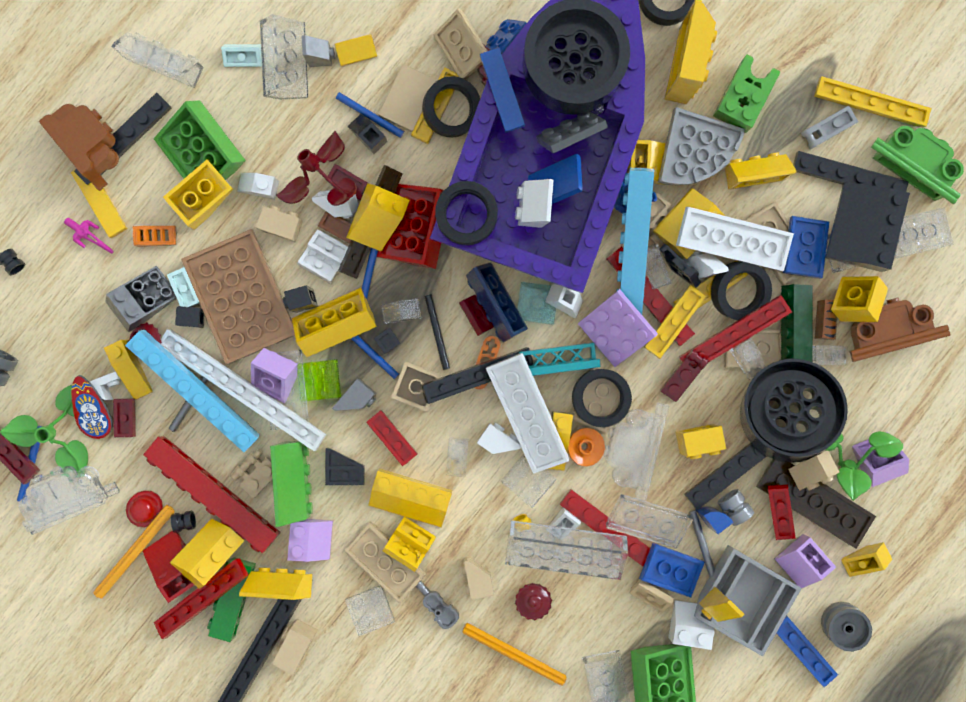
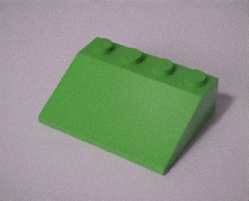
(196, 137)
(290, 482)
(663, 674)

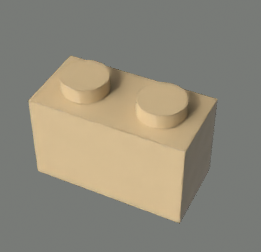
(279, 223)
(813, 471)

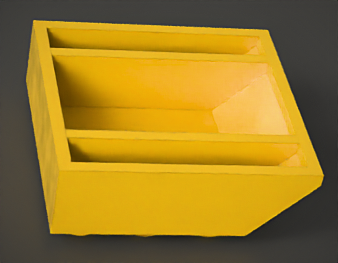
(691, 54)

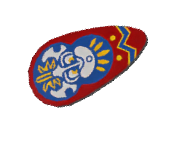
(89, 409)

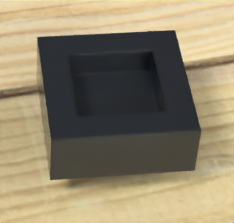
(387, 340)

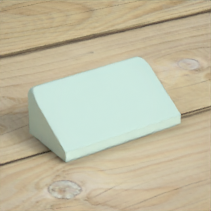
(241, 55)

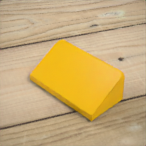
(356, 50)

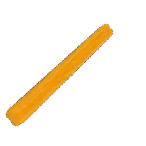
(134, 551)
(514, 654)

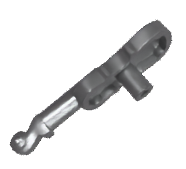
(445, 614)

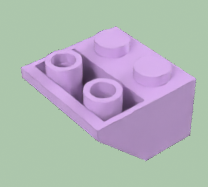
(805, 562)

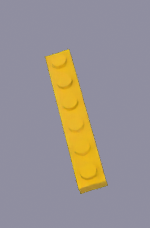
(872, 102)

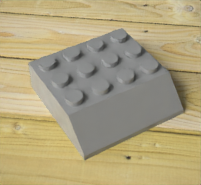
(756, 592)

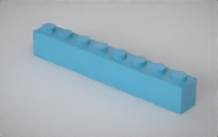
(636, 234)
(192, 390)

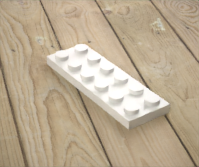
(734, 239)
(527, 413)

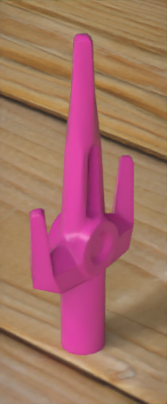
(83, 232)

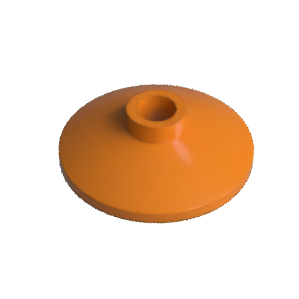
(594, 447)

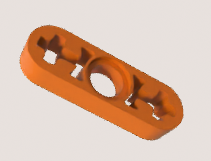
(485, 347)

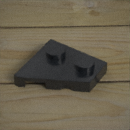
(679, 267)
(342, 469)

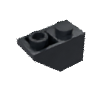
(368, 133)

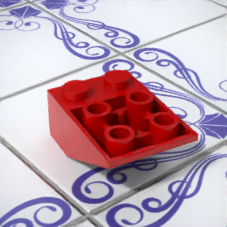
(166, 576)

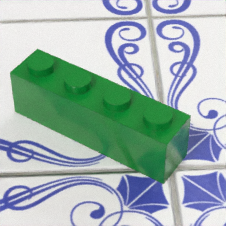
(229, 609)

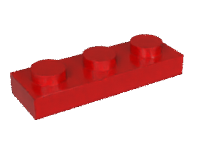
(392, 438)
(781, 512)

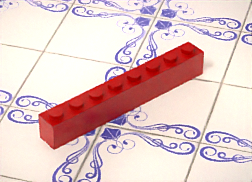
(211, 493)

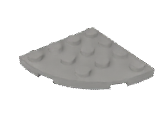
(697, 148)

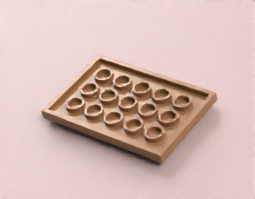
(239, 296)

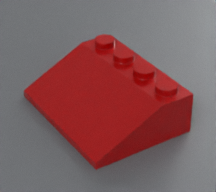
(411, 238)

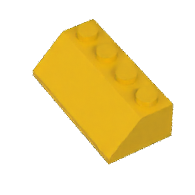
(333, 322)
(410, 497)

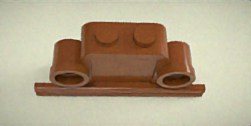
(83, 140)
(897, 328)

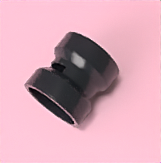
(10, 261)
(183, 521)

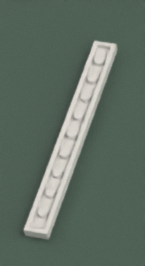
(242, 390)

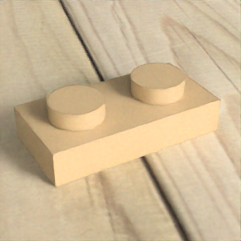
(651, 596)

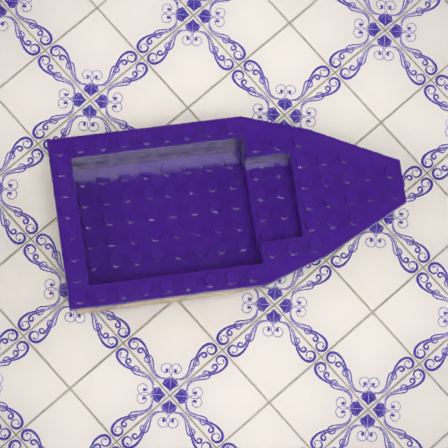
(502, 161)

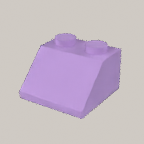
(273, 374)
(880, 468)
(310, 540)

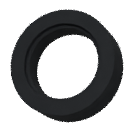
(663, 17)
(428, 106)
(461, 188)
(721, 281)
(624, 404)

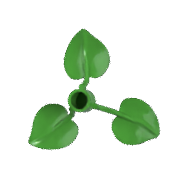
(24, 433)
(856, 481)

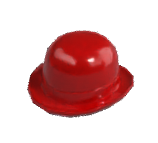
(143, 508)

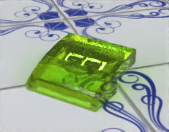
(322, 380)

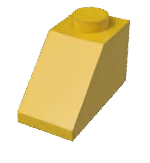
(867, 560)

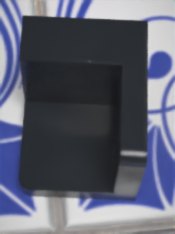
(189, 317)

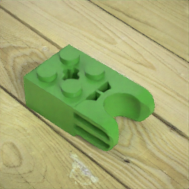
(749, 92)

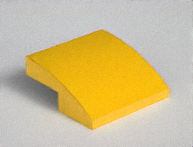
(409, 544)

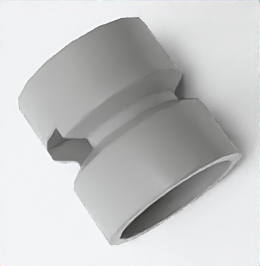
(734, 504)

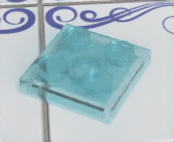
(533, 305)

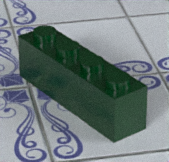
(798, 325)

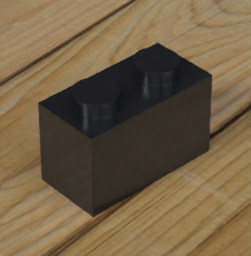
(300, 299)

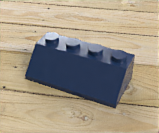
(496, 301)

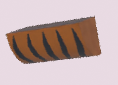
(825, 321)

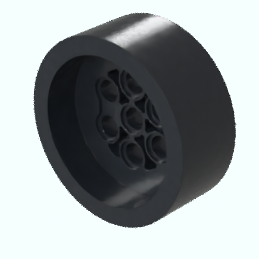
(564, 24)
(787, 443)

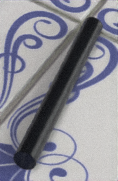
(437, 332)

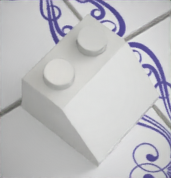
(534, 203)
(687, 629)

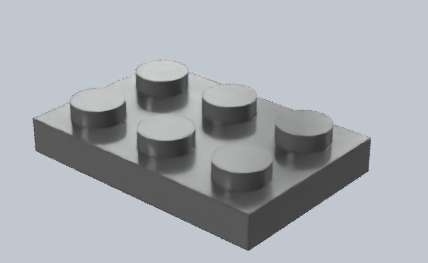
(571, 131)

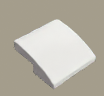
(323, 256)

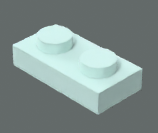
(183, 288)

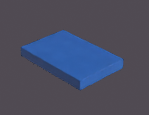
(565, 176)
(807, 247)
(671, 570)

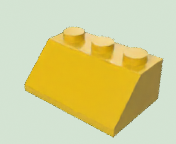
(758, 170)
(670, 226)
(207, 552)
(277, 584)

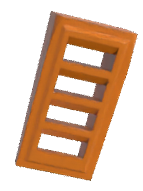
(137, 235)

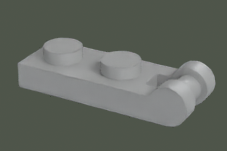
(830, 127)

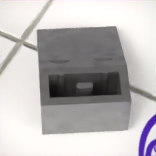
(140, 298)

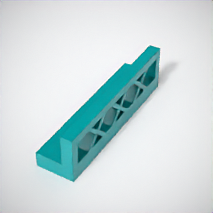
(571, 365)

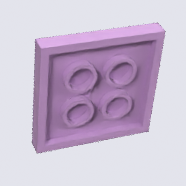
(617, 328)

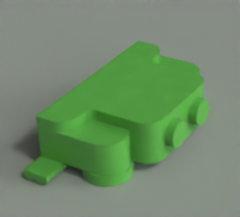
(921, 161)

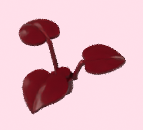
(330, 151)

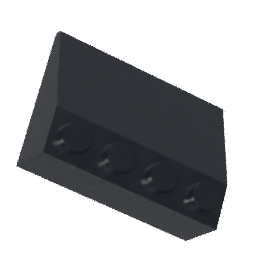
(867, 226)

